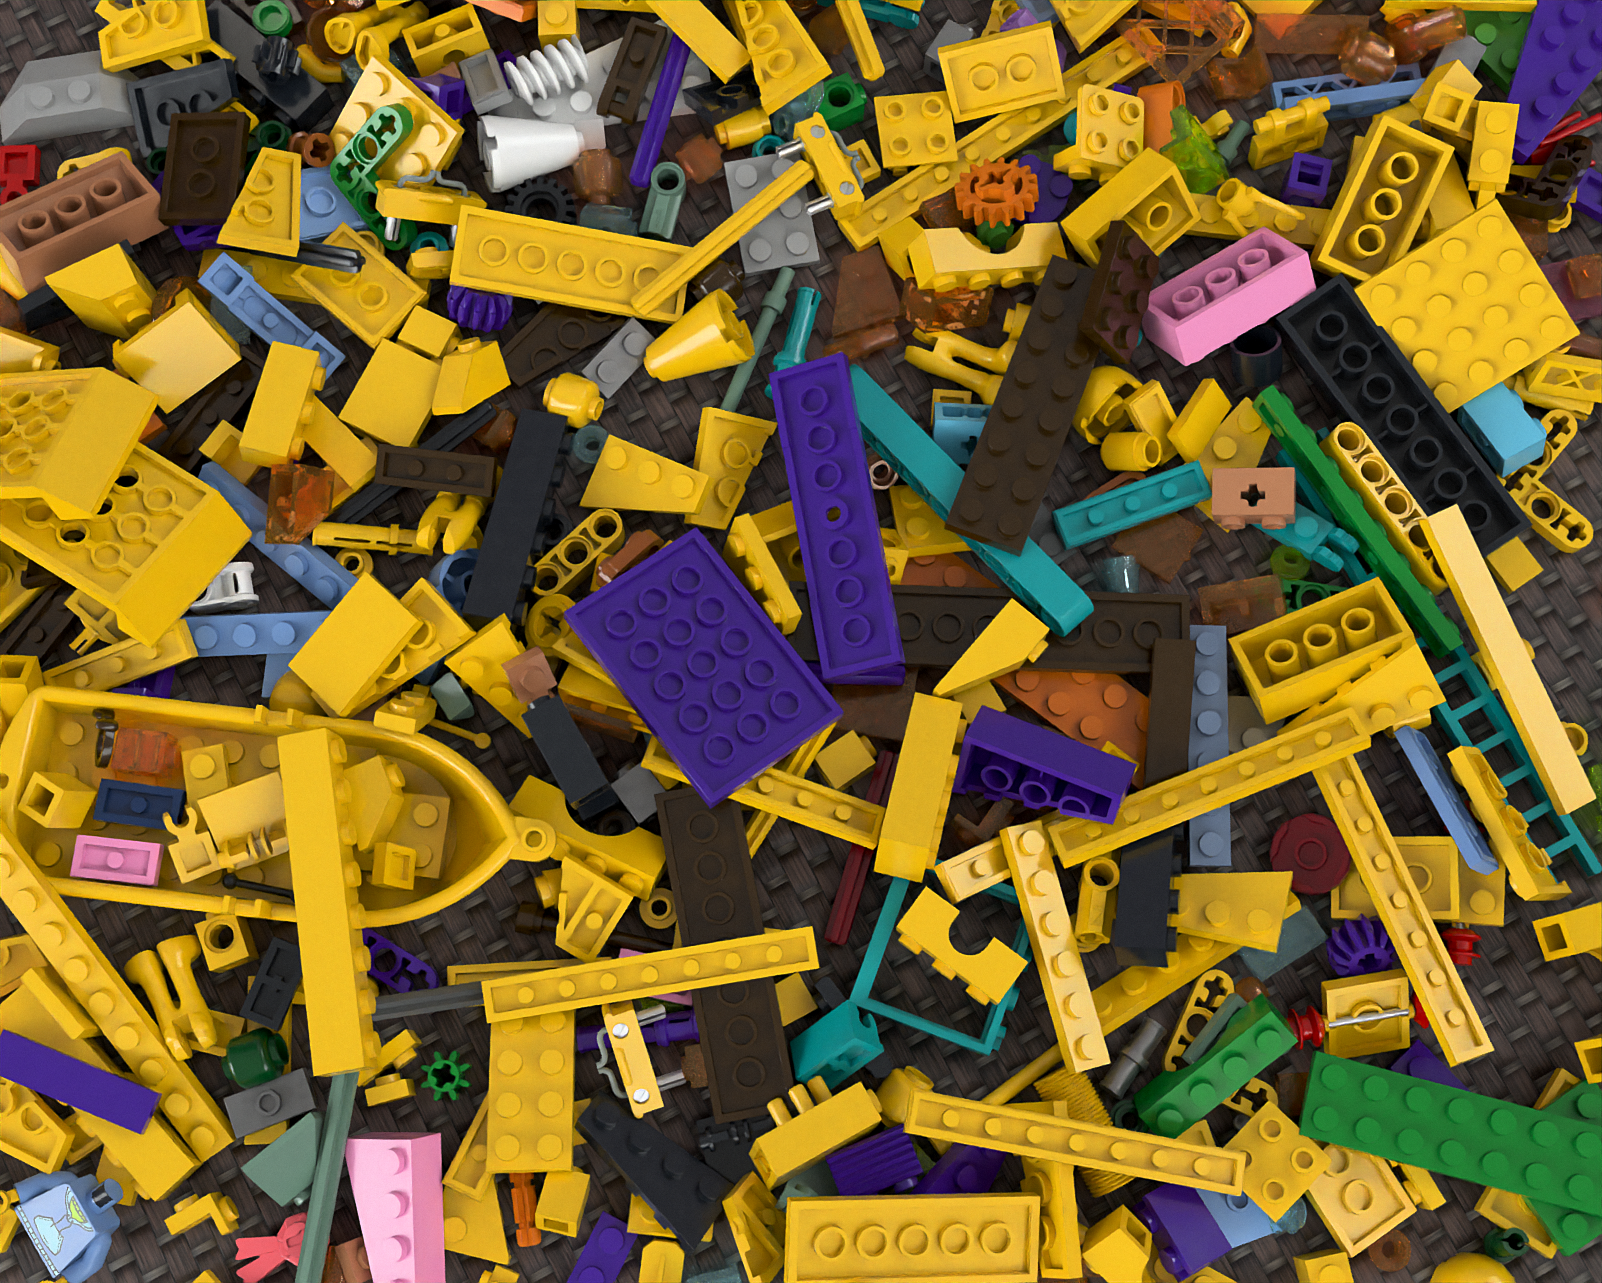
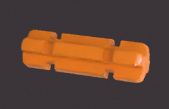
(524, 1209)

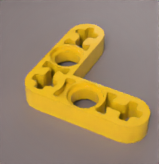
(1530, 488)
(1174, 1049)

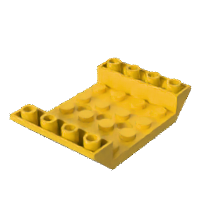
(68, 435)
(146, 553)

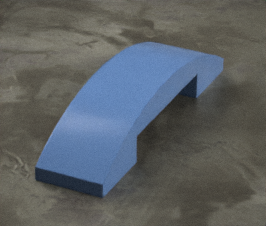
(262, 312)

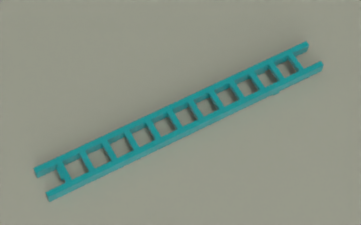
(1484, 698)

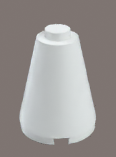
(524, 149)

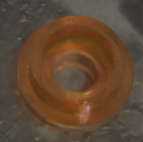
(1401, 1253)

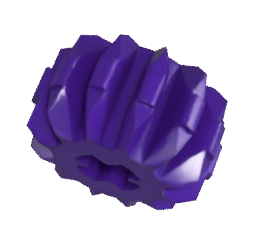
(479, 308)
(1360, 947)

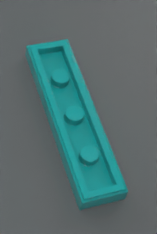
(1131, 505)

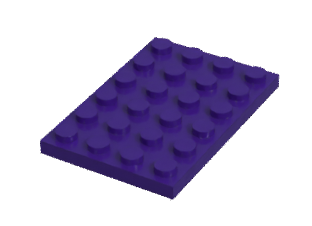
(703, 666)

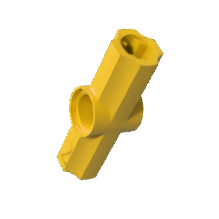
(1097, 902)

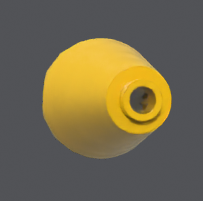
(701, 341)

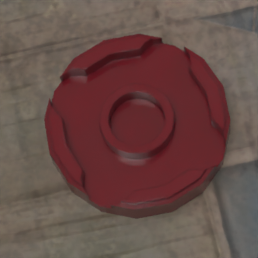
(1313, 851)

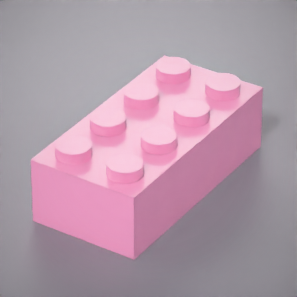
(1227, 295)

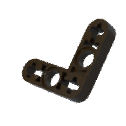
(1544, 188)

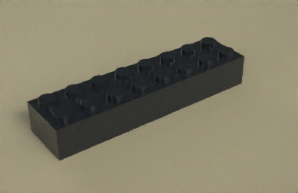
(1380, 391)

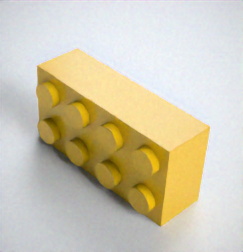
(1380, 201)
(1317, 649)
(921, 788)

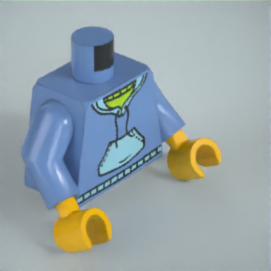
(67, 1220)

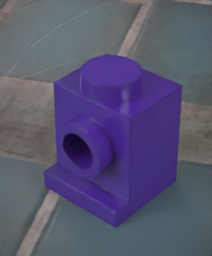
(444, 91)
(1306, 181)

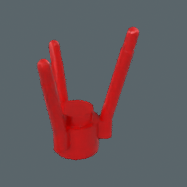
(1546, 147)

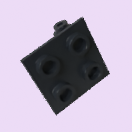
(729, 1144)

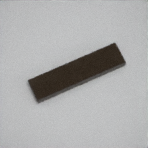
(1169, 710)

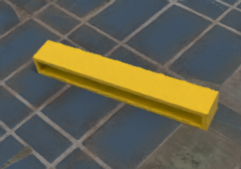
(328, 903)

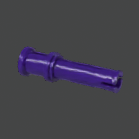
(675, 1027)

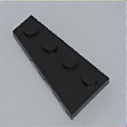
(666, 1176)

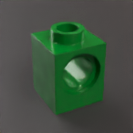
(842, 89)

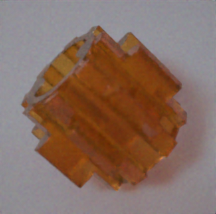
(700, 158)

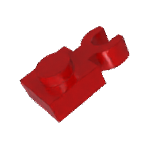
(18, 170)

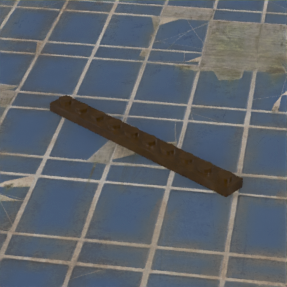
(225, 399)

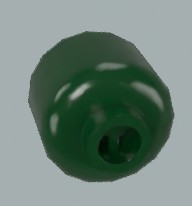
(255, 1058)

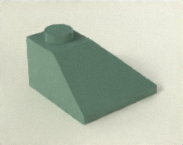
(289, 1163)

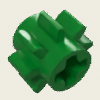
(436, 1081)

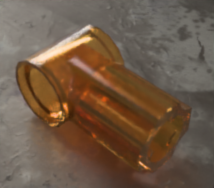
(1418, 35)

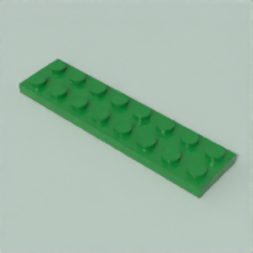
(1453, 1132)

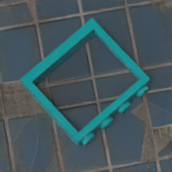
(992, 1031)

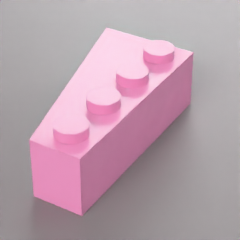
(399, 1204)

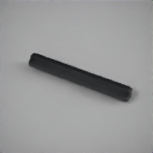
(321, 256)

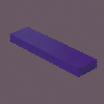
(76, 1082)

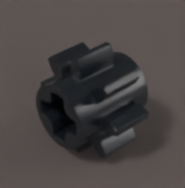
(276, 60)

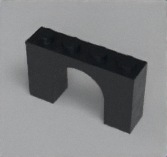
(570, 758)

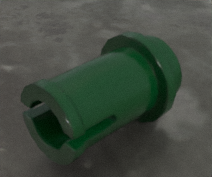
(1510, 1245)

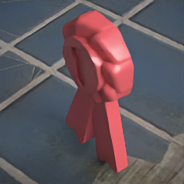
(272, 1249)

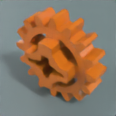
(996, 192)

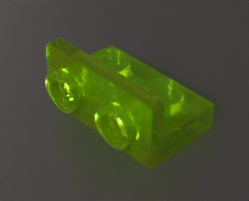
(1194, 153)

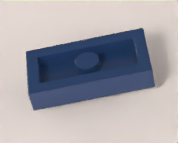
(138, 804)

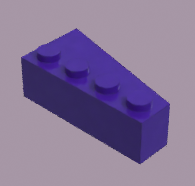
(1040, 768)

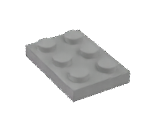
(784, 235)

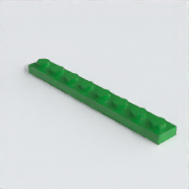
(1348, 510)

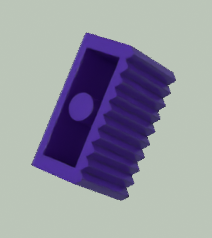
(876, 1164)

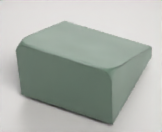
(452, 698)

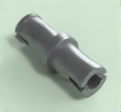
(1133, 1058)

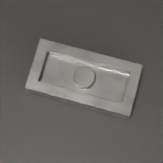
(618, 357)

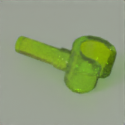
(669, 1006)

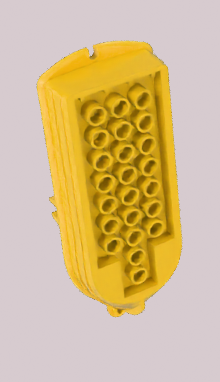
(447, 815)

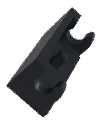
(274, 985)

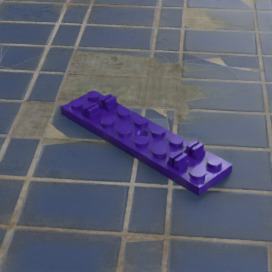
(844, 557)

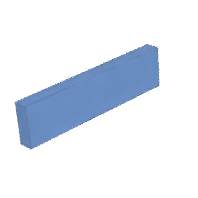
(1447, 800)

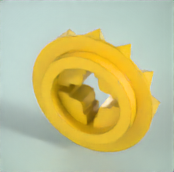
(539, 627)

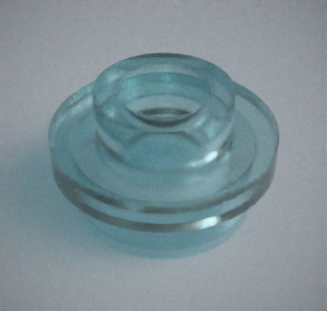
(583, 436)

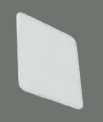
(592, 132)

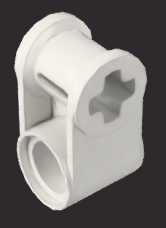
(229, 590)

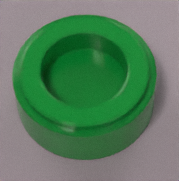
(272, 18)

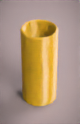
(1082, 1106)

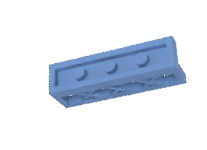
(1350, 101)

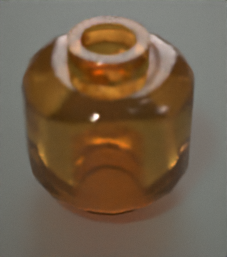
(1368, 58)
(597, 176)

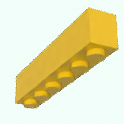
(155, 1159)

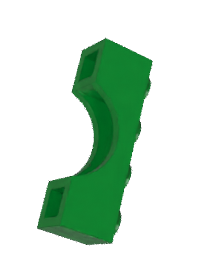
(1248, 1045)

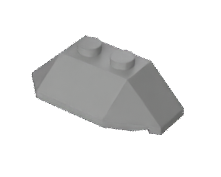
(65, 99)

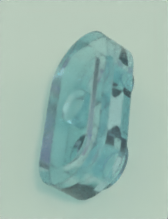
(797, 110)

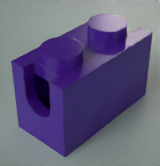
(1181, 1229)

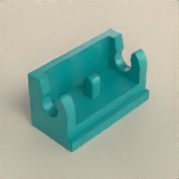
(836, 1046)

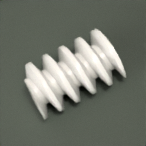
(547, 69)

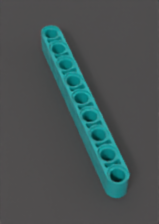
(937, 481)

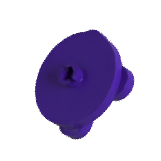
(1052, 189)

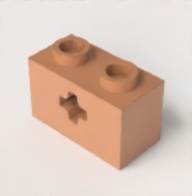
(1234, 488)

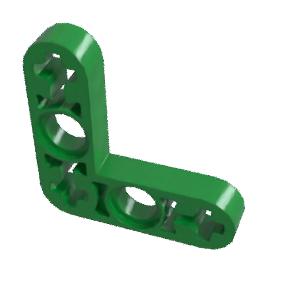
(364, 175)

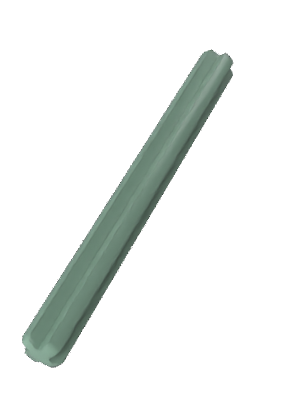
(327, 1178)

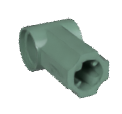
(663, 205)

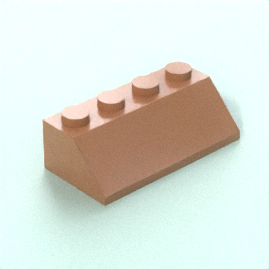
(77, 219)

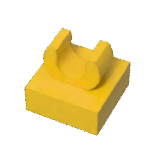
(392, 866)

